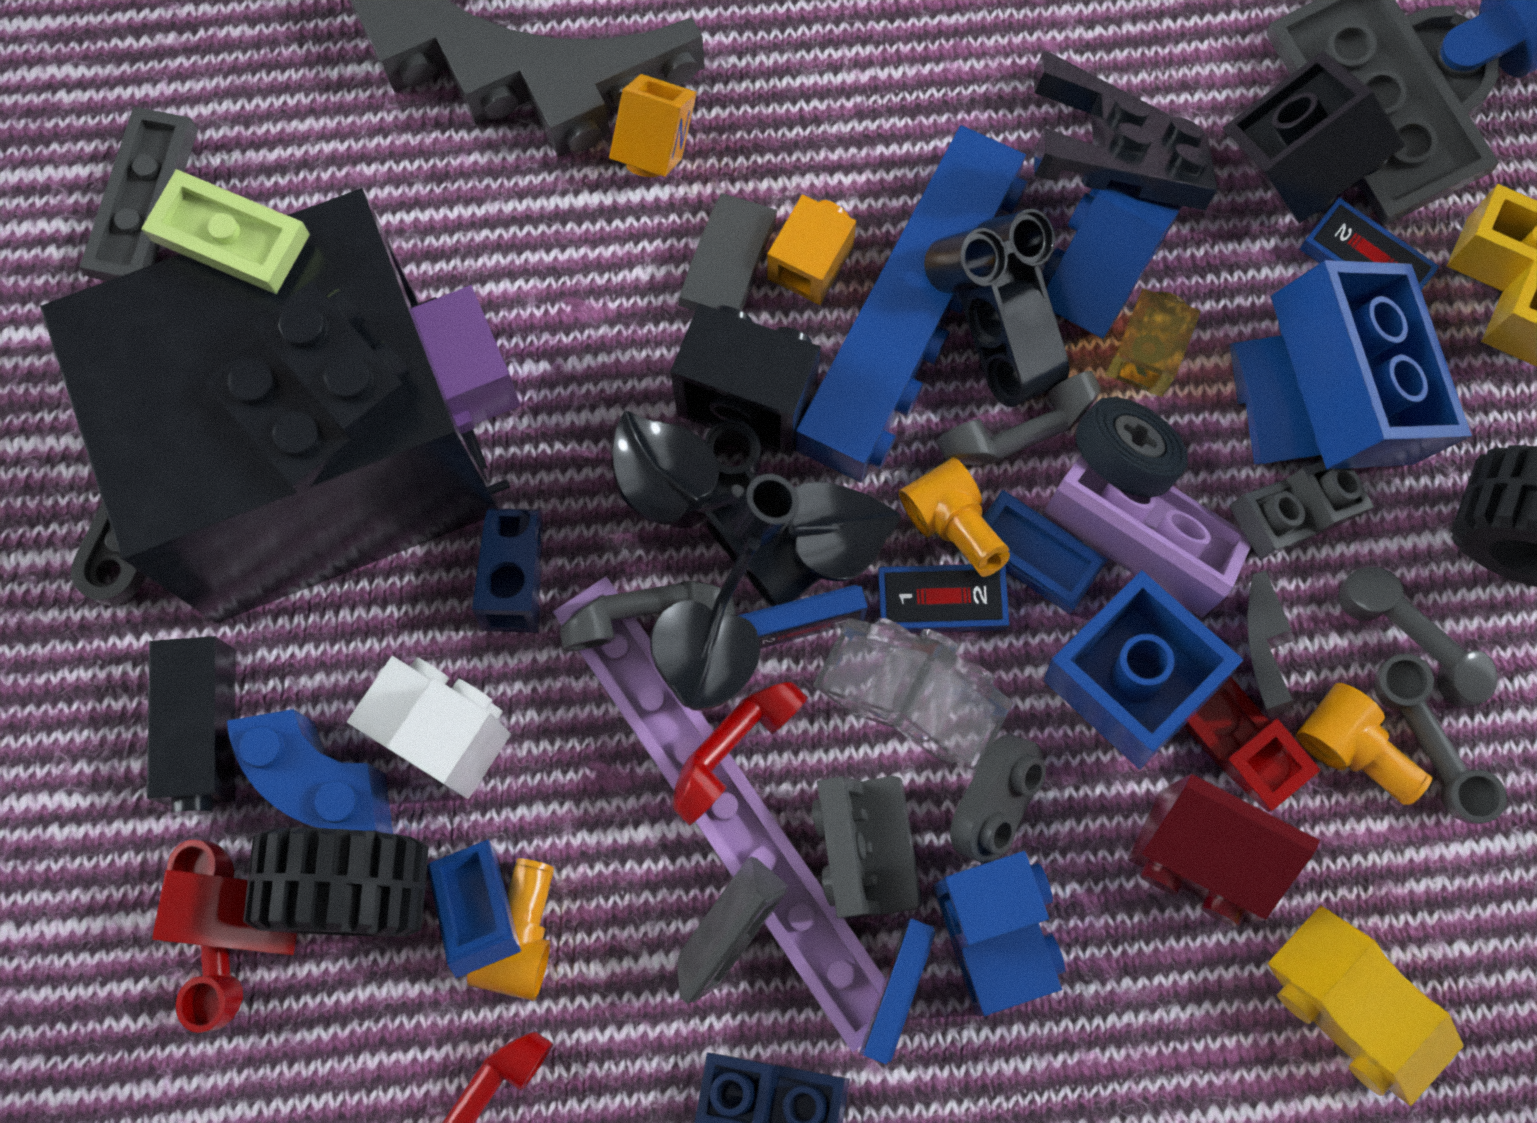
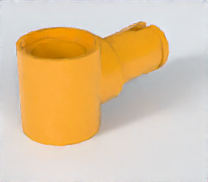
(950, 505)
(1348, 734)
(524, 971)

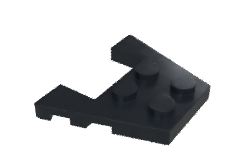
(1130, 140)

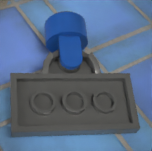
(1428, 78)

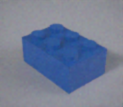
(1369, 365)

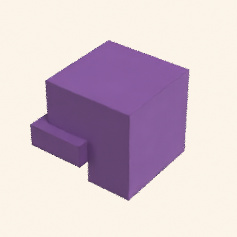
(466, 358)

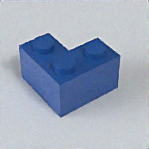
(1107, 255)
(997, 935)

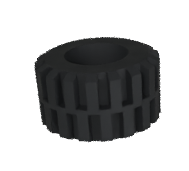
(1500, 513)
(336, 882)

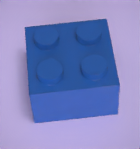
(1141, 669)

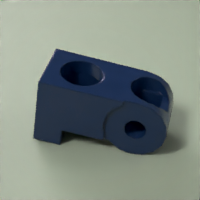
(509, 571)

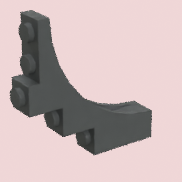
(500, 68)

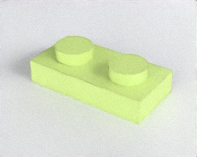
(226, 231)

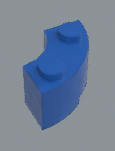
(303, 780)

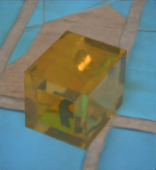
(1153, 341)

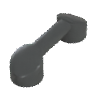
(974, 447)
(593, 625)
(1465, 676)
(1467, 795)

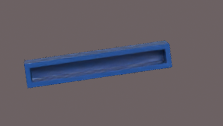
(904, 312)

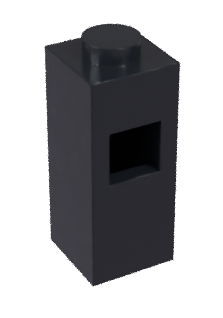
(187, 724)

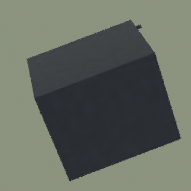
(190, 486)

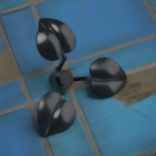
(835, 532)

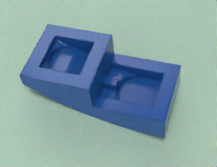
(1273, 402)

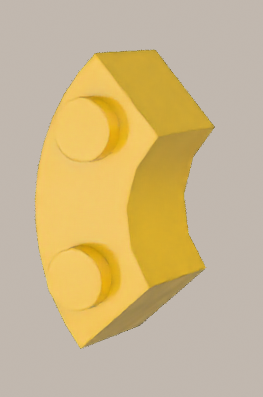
(1365, 1006)

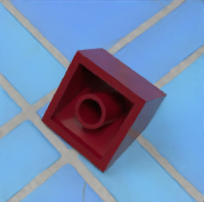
(1220, 851)

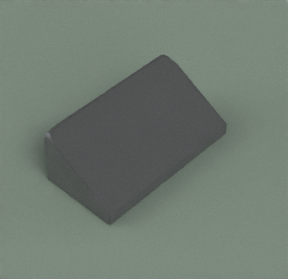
(728, 929)

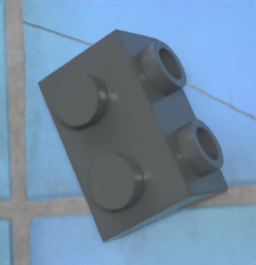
(867, 846)

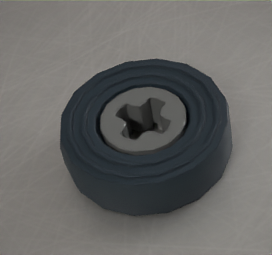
(1131, 447)

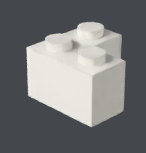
(434, 727)

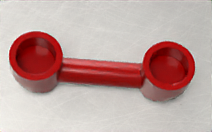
(697, 784)
(216, 996)
(514, 1062)

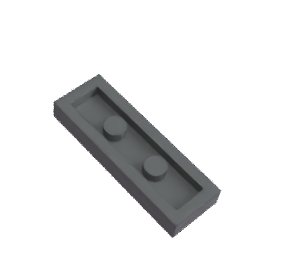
(146, 160)

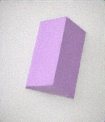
(1166, 536)

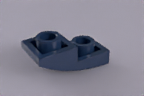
(768, 1093)

